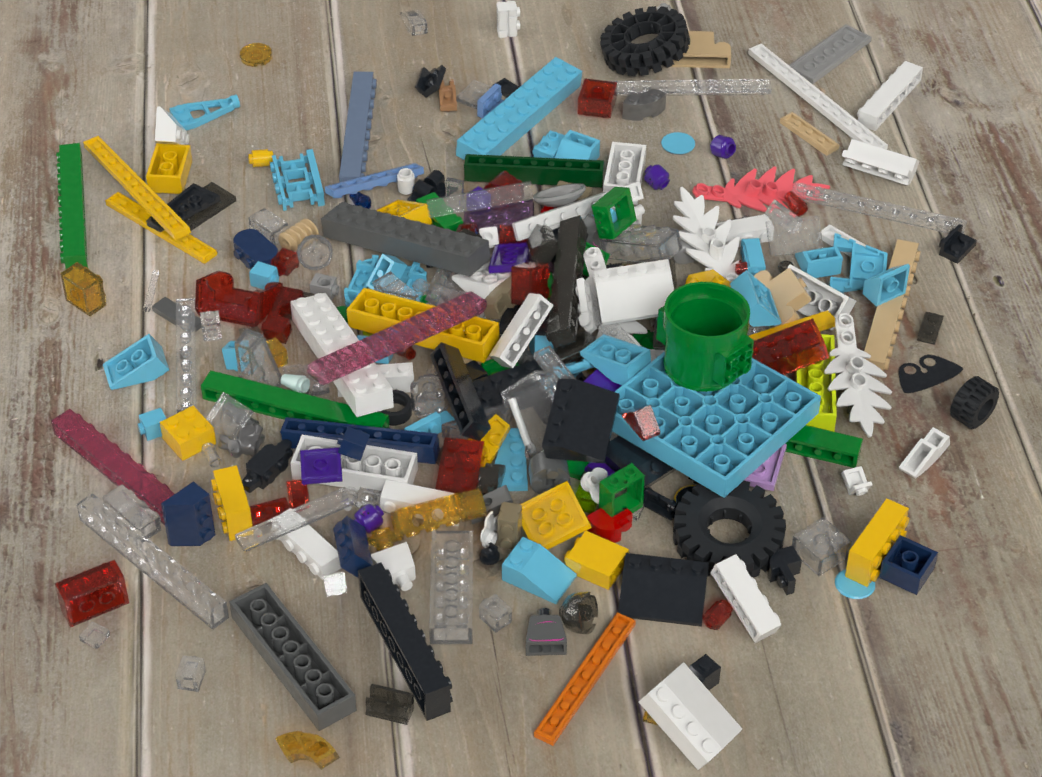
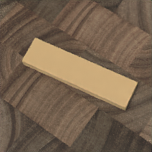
(809, 133)

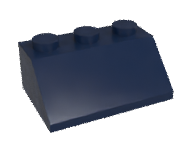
(188, 517)

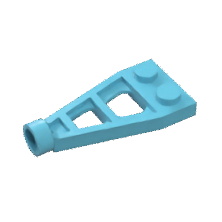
(183, 115)

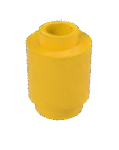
(260, 158)

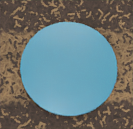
(678, 143)
(851, 588)

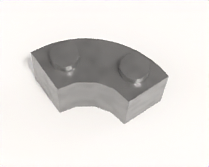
(644, 105)

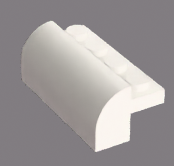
(880, 162)

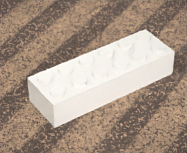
(371, 472)

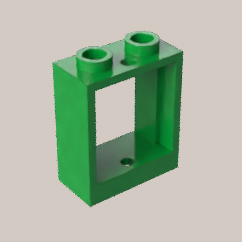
(622, 200)
(615, 483)

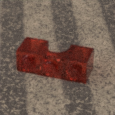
(275, 323)

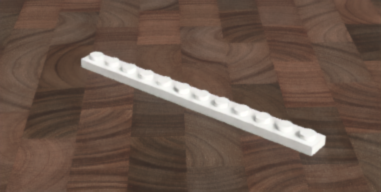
(814, 96)

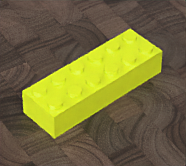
(815, 380)

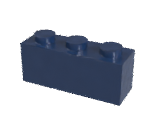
(352, 546)

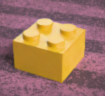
(187, 432)

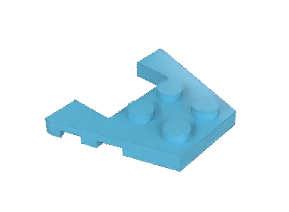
(864, 264)

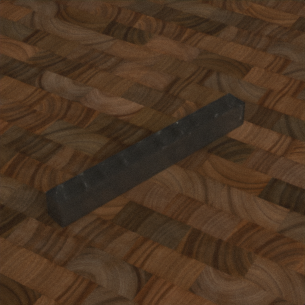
(568, 268)

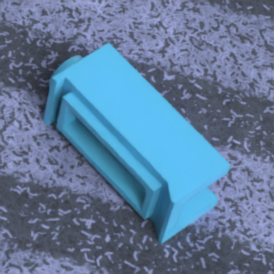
(752, 254)

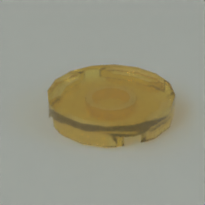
(255, 54)

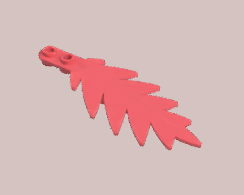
(754, 192)

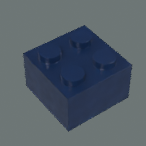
(908, 565)

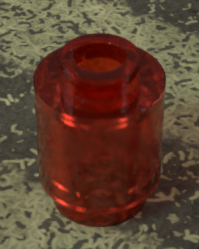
(717, 614)

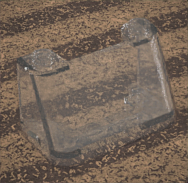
(534, 398)

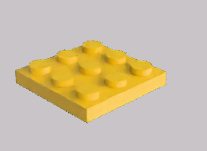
(553, 516)

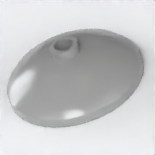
(559, 195)

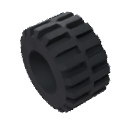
(974, 402)

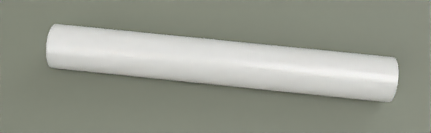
(519, 421)

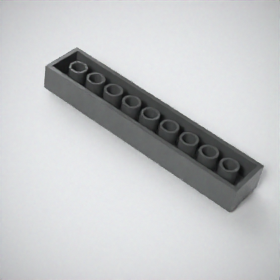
(406, 238)

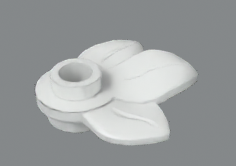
(591, 480)
(489, 532)

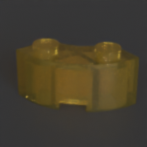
(307, 746)

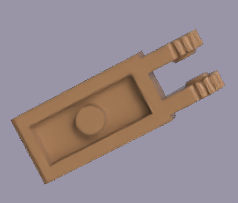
(447, 96)

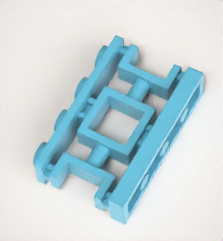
(297, 190)

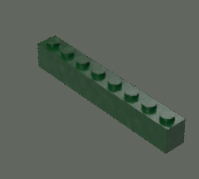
(534, 169)

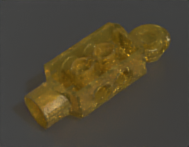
(456, 507)

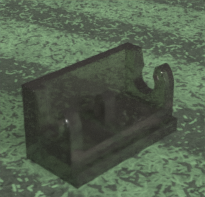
(390, 704)

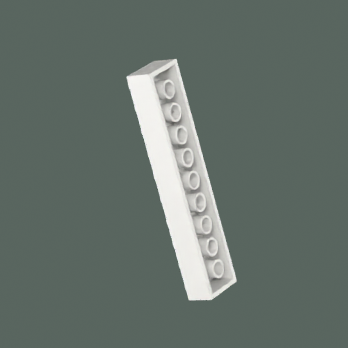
(327, 332)

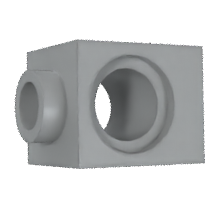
(324, 284)

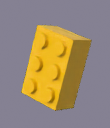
(169, 168)
(231, 501)

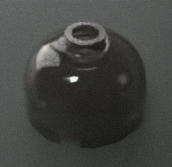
(579, 612)

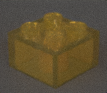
(83, 289)

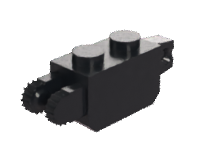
(267, 465)

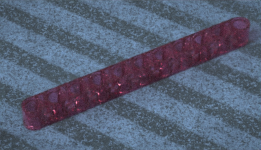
(396, 338)

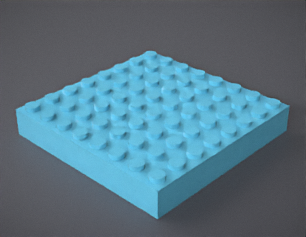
(721, 432)

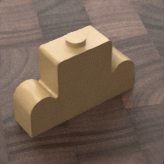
(704, 52)
(787, 293)

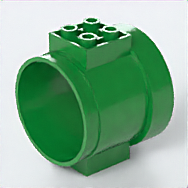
(705, 336)

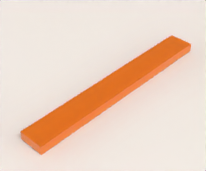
(584, 679)

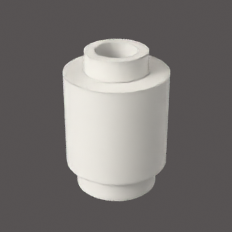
(405, 181)

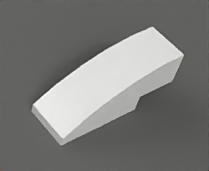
(925, 453)

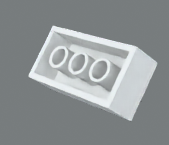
(624, 165)

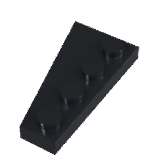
(188, 203)

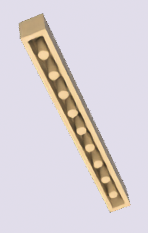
(887, 314)

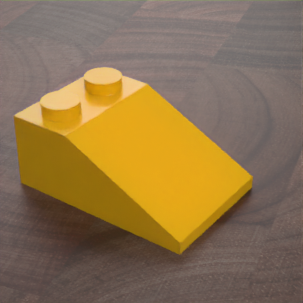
(408, 209)

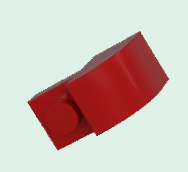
(610, 527)

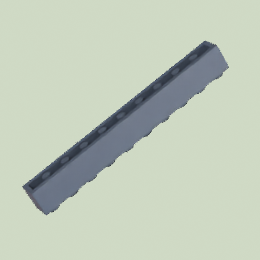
(358, 126)

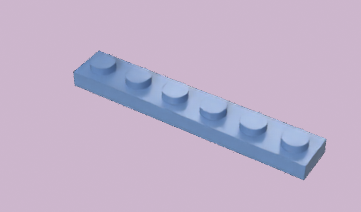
(368, 182)

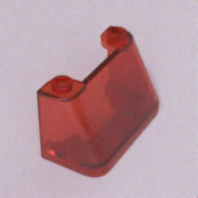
(234, 305)

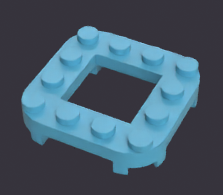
(364, 271)

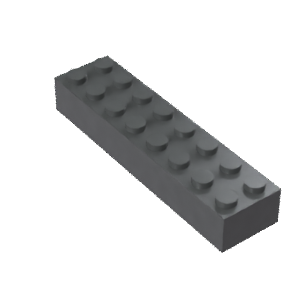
(293, 656)

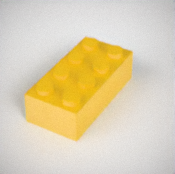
(876, 541)

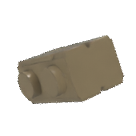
(509, 525)

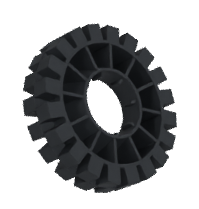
(631, 57)
(747, 507)

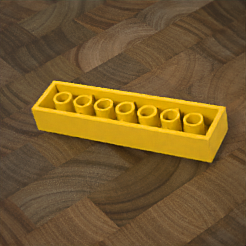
(376, 311)

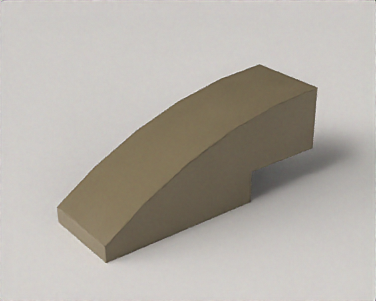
(499, 300)

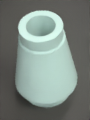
(297, 383)

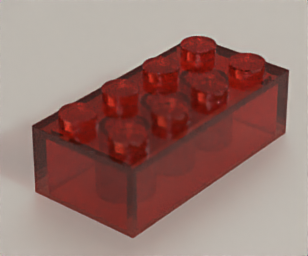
(791, 348)

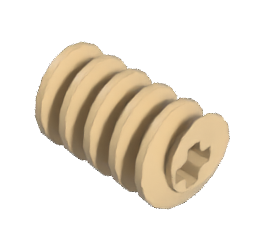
(294, 236)

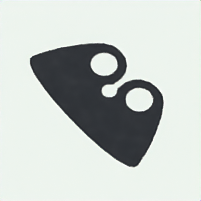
(936, 374)

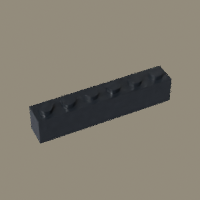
(460, 392)

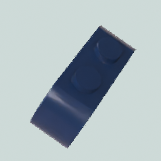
(252, 247)

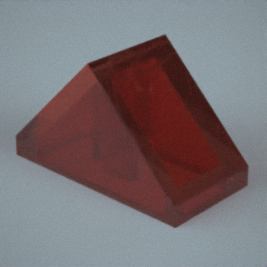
(642, 422)

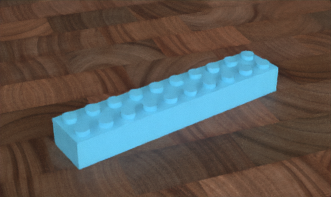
(521, 110)

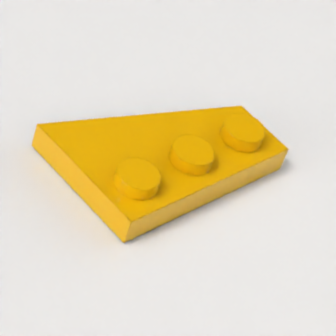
(494, 437)

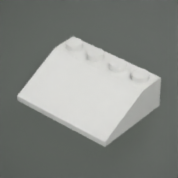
(481, 281)
(633, 291)
(690, 716)

